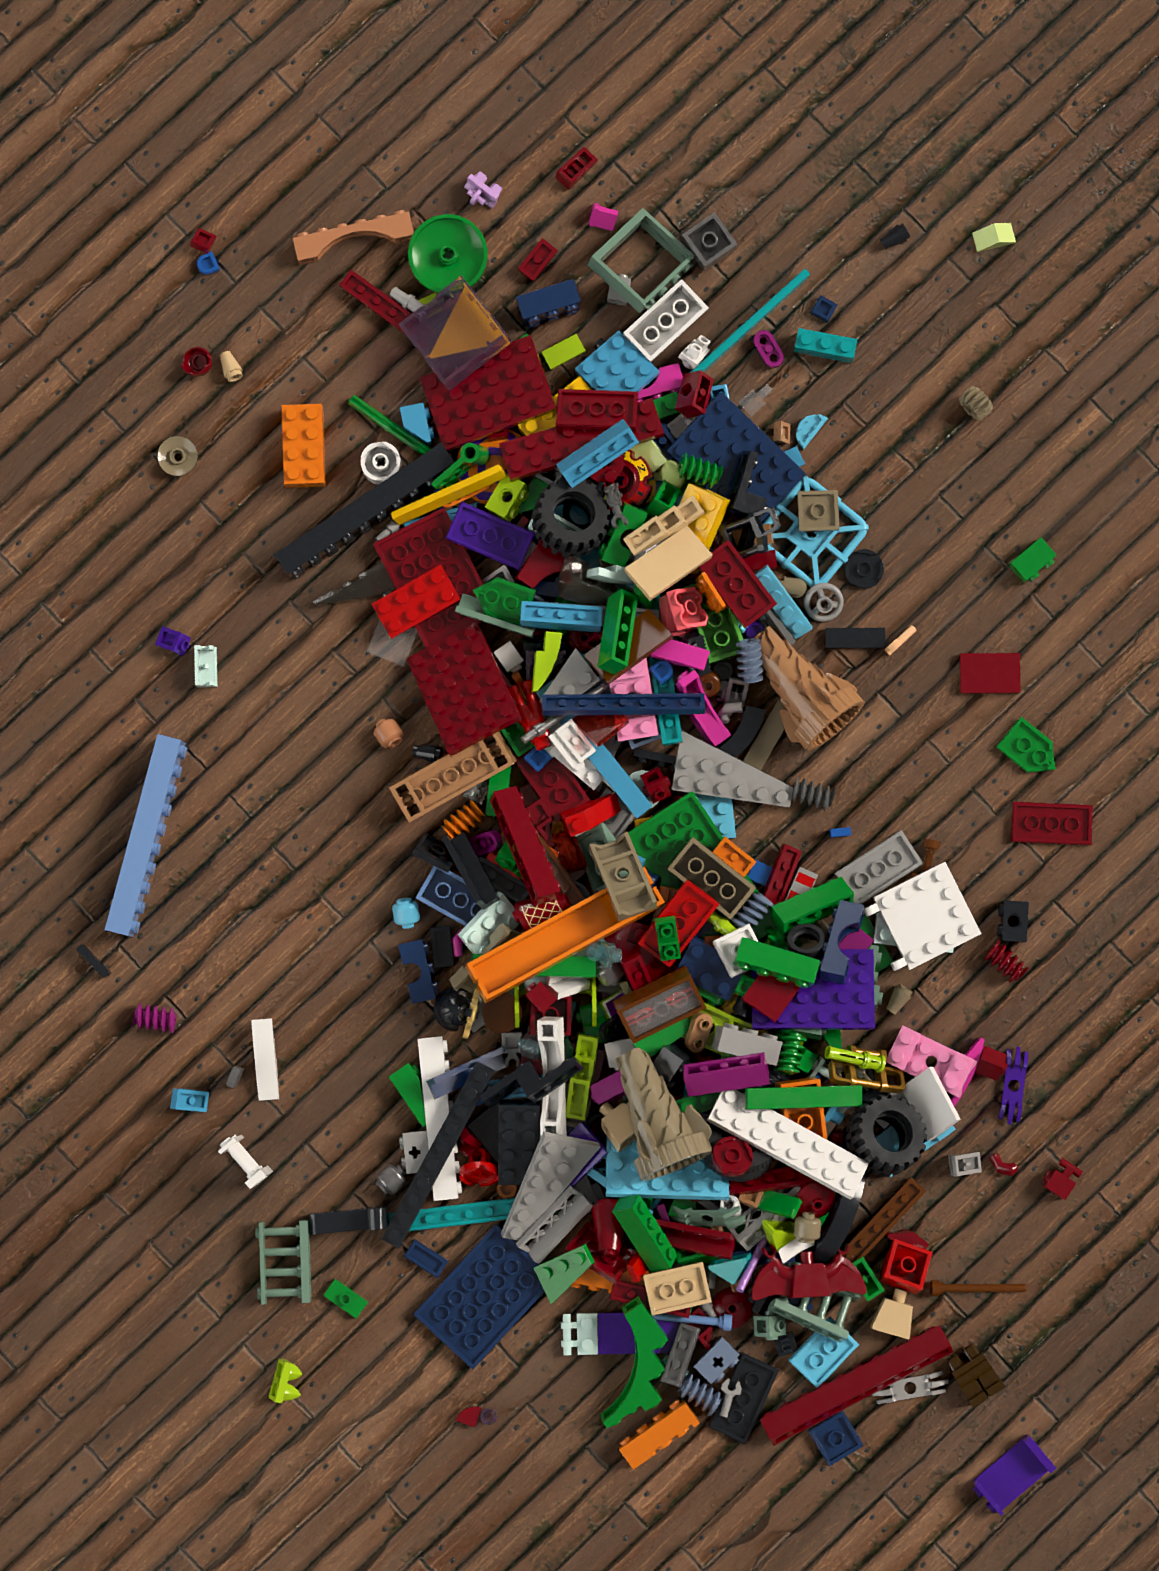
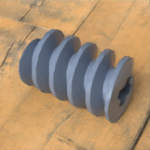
(751, 660)
(752, 911)
(700, 1394)

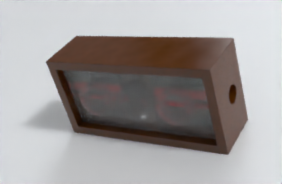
(659, 1004)

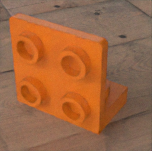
(706, 587)

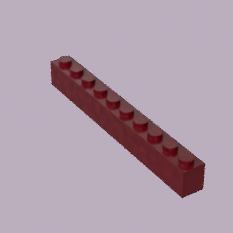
(856, 1385)

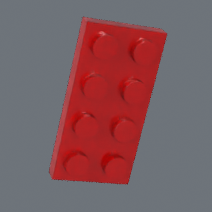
(416, 601)
(691, 910)

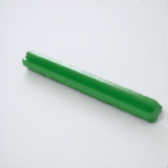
(388, 425)

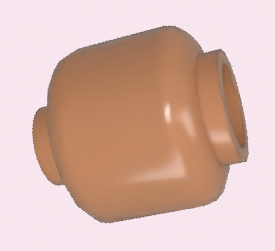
(388, 733)

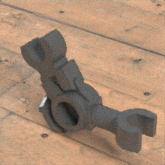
(613, 499)

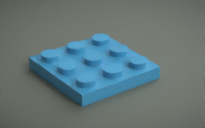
(617, 367)

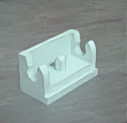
(205, 666)

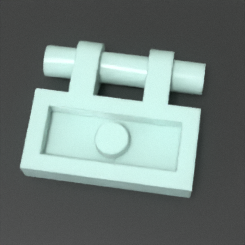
(586, 1334)

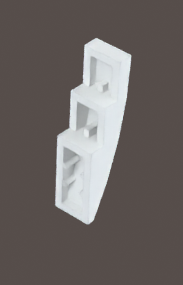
(265, 1059)

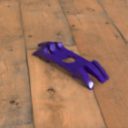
(1013, 1073)

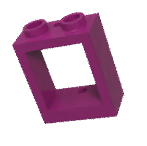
(608, 1089)

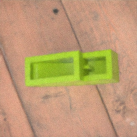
(545, 659)

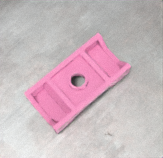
(637, 681)
(911, 1054)

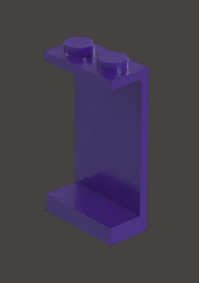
(1012, 1474)

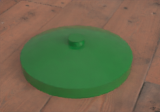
(446, 250)

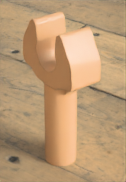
(900, 640)

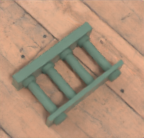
(302, 1271)
(816, 1322)

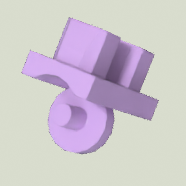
(481, 192)

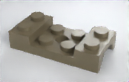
(627, 895)
(499, 936)

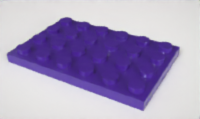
(830, 1004)

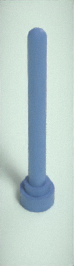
(723, 1322)

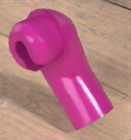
(457, 945)

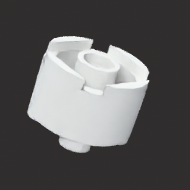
(380, 451)

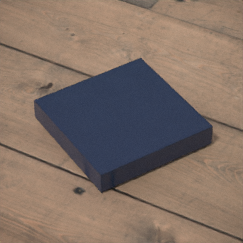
(835, 1438)

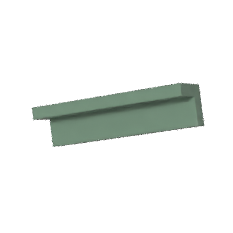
(471, 607)

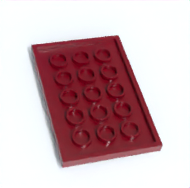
(492, 398)
(420, 549)
(464, 688)

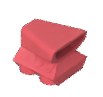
(682, 611)

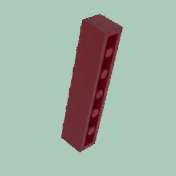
(525, 845)

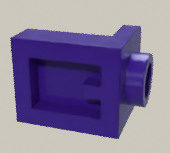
(173, 641)

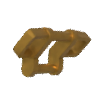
(880, 1078)

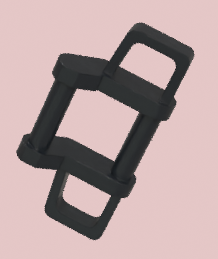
(753, 519)

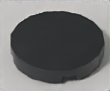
(864, 569)

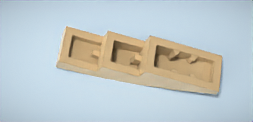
(664, 526)

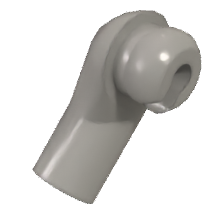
(727, 710)

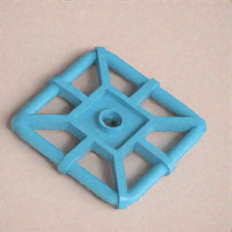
(815, 545)

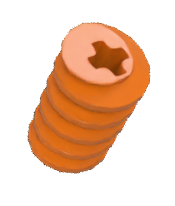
(463, 820)

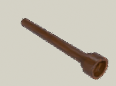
(938, 1287)

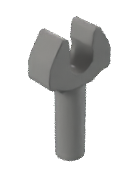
(729, 1394)

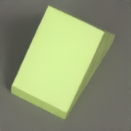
(993, 236)

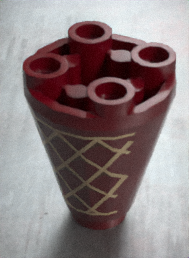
(534, 915)

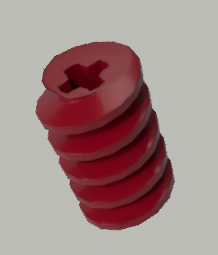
(1006, 962)

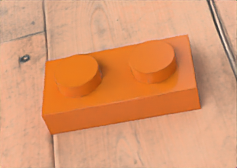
(734, 856)

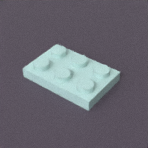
(478, 930)

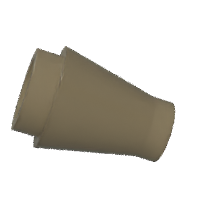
(899, 998)

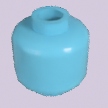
(406, 912)

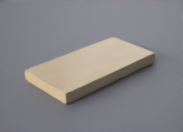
(668, 563)

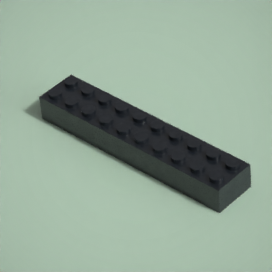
(364, 512)

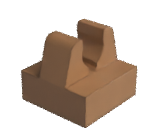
(781, 432)

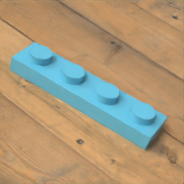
(786, 607)

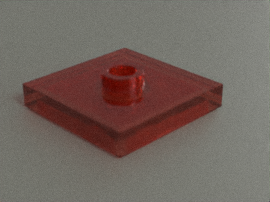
(600, 727)

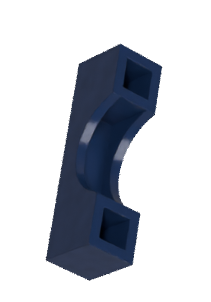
(847, 920)

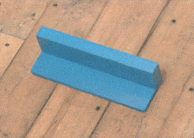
(597, 453)
(560, 616)

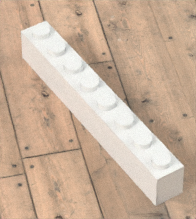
(432, 1065)

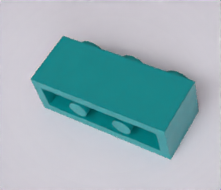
(825, 345)

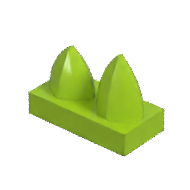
(280, 1388)

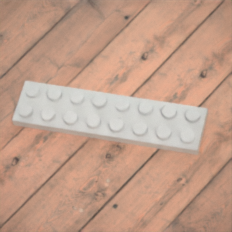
(789, 1143)

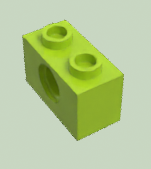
(507, 510)

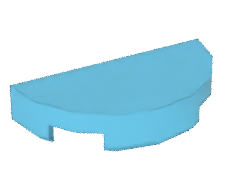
(808, 428)

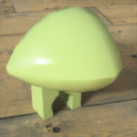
(670, 473)

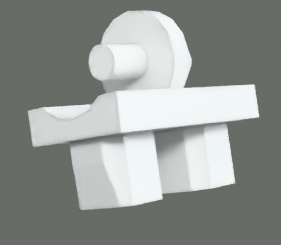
(695, 352)

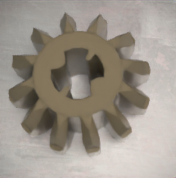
(976, 403)

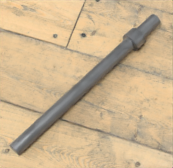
(540, 728)

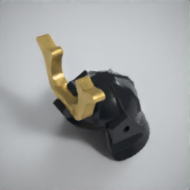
(456, 1009)

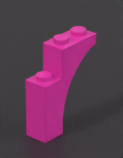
(709, 723)

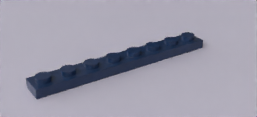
(623, 704)

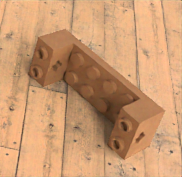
(451, 776)

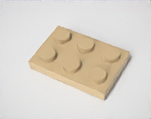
(677, 1288)

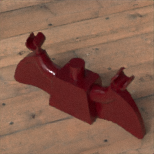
(807, 1278)

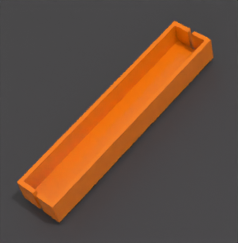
(549, 944)

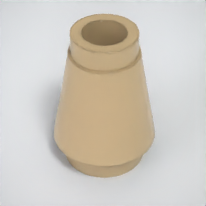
(231, 368)

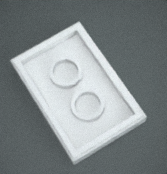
(932, 1102)

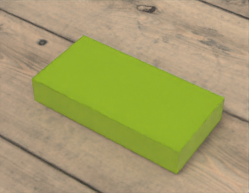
(563, 352)

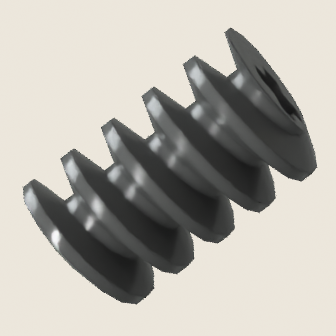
(813, 794)

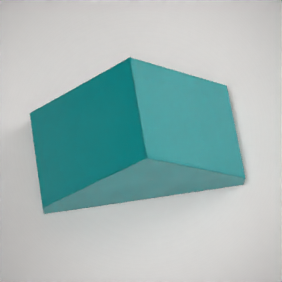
(730, 1269)

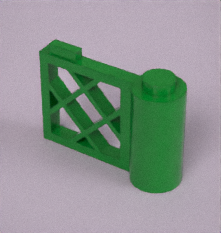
(471, 455)

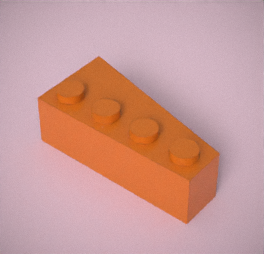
(658, 1433)

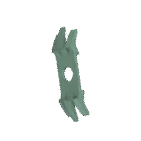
(720, 1217)

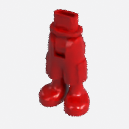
(531, 713)

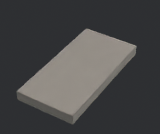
(880, 867)

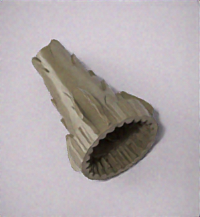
(663, 1133)

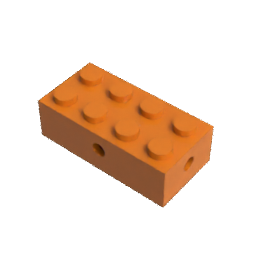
(303, 445)

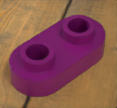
(769, 349)
(486, 842)

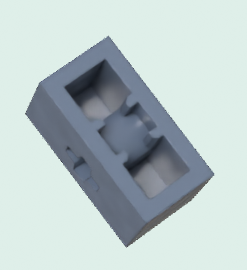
(719, 1348)

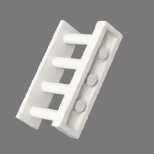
(254, 1172)

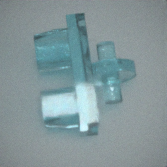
(604, 953)

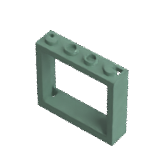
(662, 236)

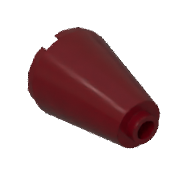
(607, 1228)

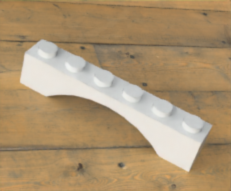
(552, 1054)

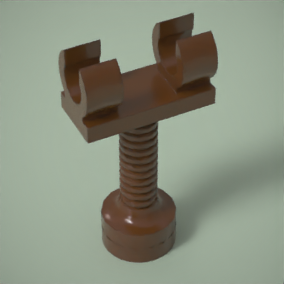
(931, 846)

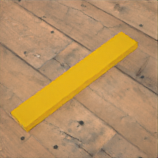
(449, 494)

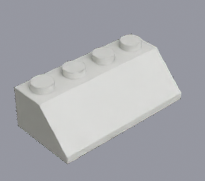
(665, 320)

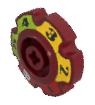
(635, 485)

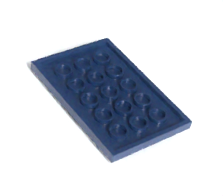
(722, 438)
(482, 1297)

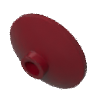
(813, 1193)
(743, 1306)

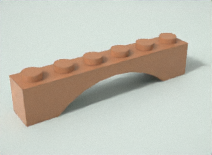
(313, 246)

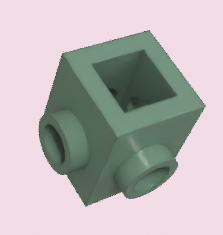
(769, 1325)

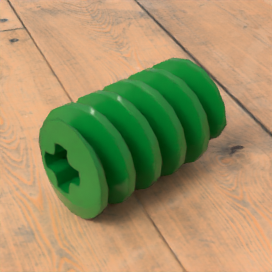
(699, 470)
(790, 1052)

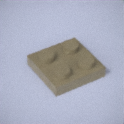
(818, 511)

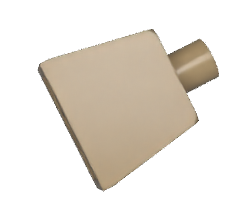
(617, 1125)
(894, 1315)

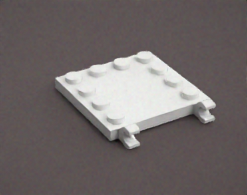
(925, 916)

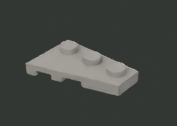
(574, 677)

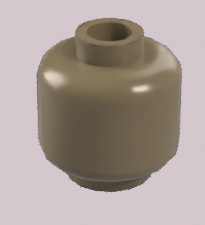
(807, 1228)

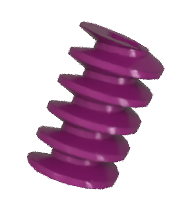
(155, 1018)

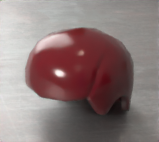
(197, 361)

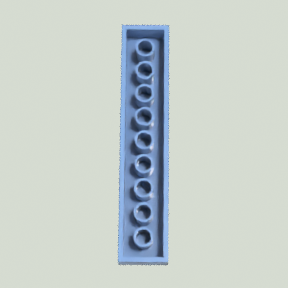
(145, 836)

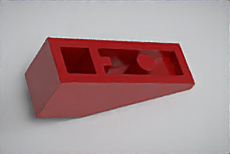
(589, 814)

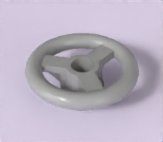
(828, 607)

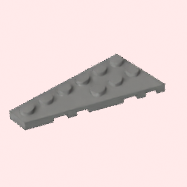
(719, 774)
(549, 1173)

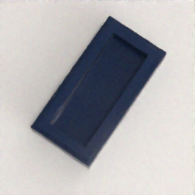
(426, 1258)

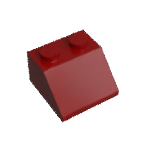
(905, 1267)

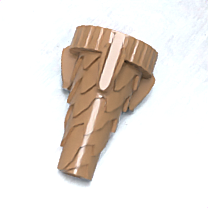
(814, 701)

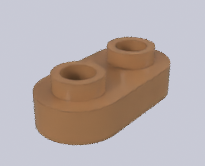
(698, 1032)

